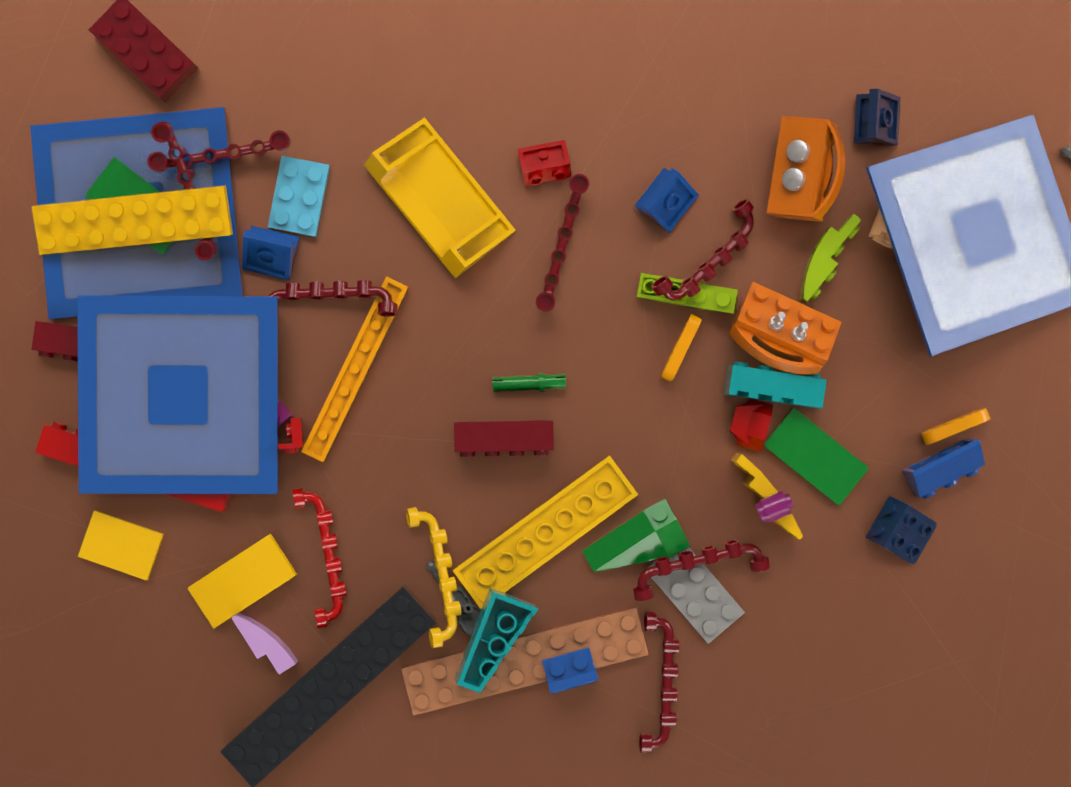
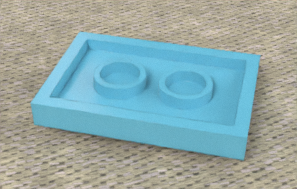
(298, 196)

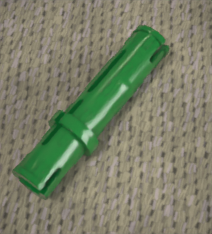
(536, 382)

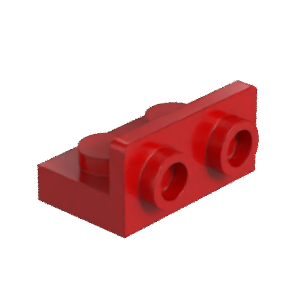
(544, 163)
(294, 431)

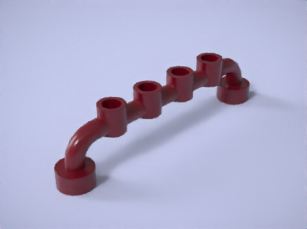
(164, 132)
(278, 141)
(578, 184)
(720, 256)
(340, 291)
(687, 561)
(668, 694)

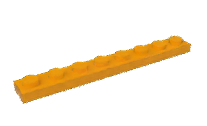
(352, 375)

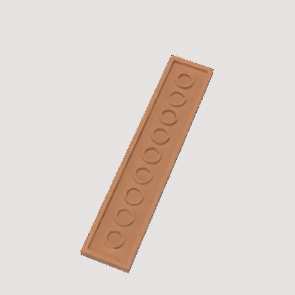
(610, 639)

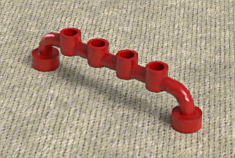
(332, 564)

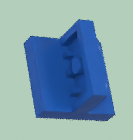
(667, 199)
(268, 252)
(570, 670)

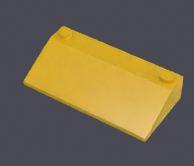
(439, 197)

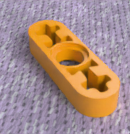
(681, 347)
(955, 426)

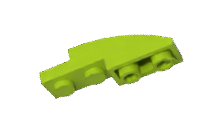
(820, 264)
(709, 298)

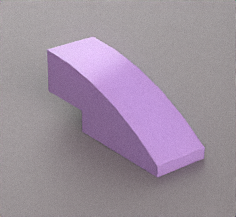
(264, 641)

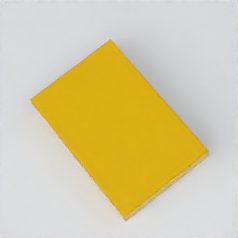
(121, 545)

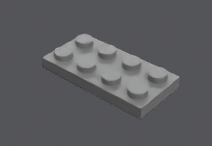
(700, 599)

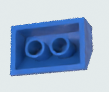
(945, 468)

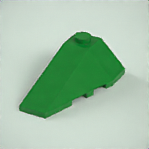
(641, 539)

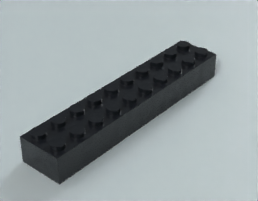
(328, 685)

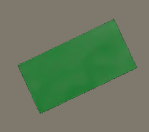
(122, 181)
(815, 456)

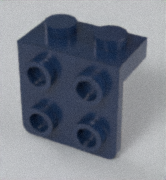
(901, 530)

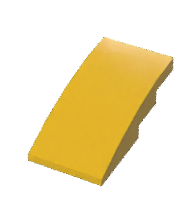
(763, 488)
(242, 581)

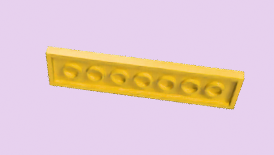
(132, 220)
(546, 531)

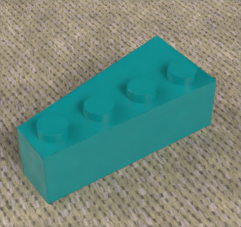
(774, 386)
(495, 632)

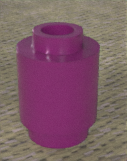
(774, 507)

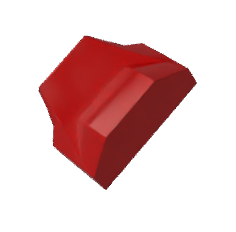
(751, 424)

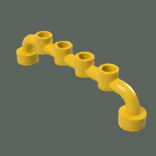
(446, 584)

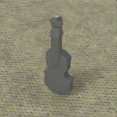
(469, 612)

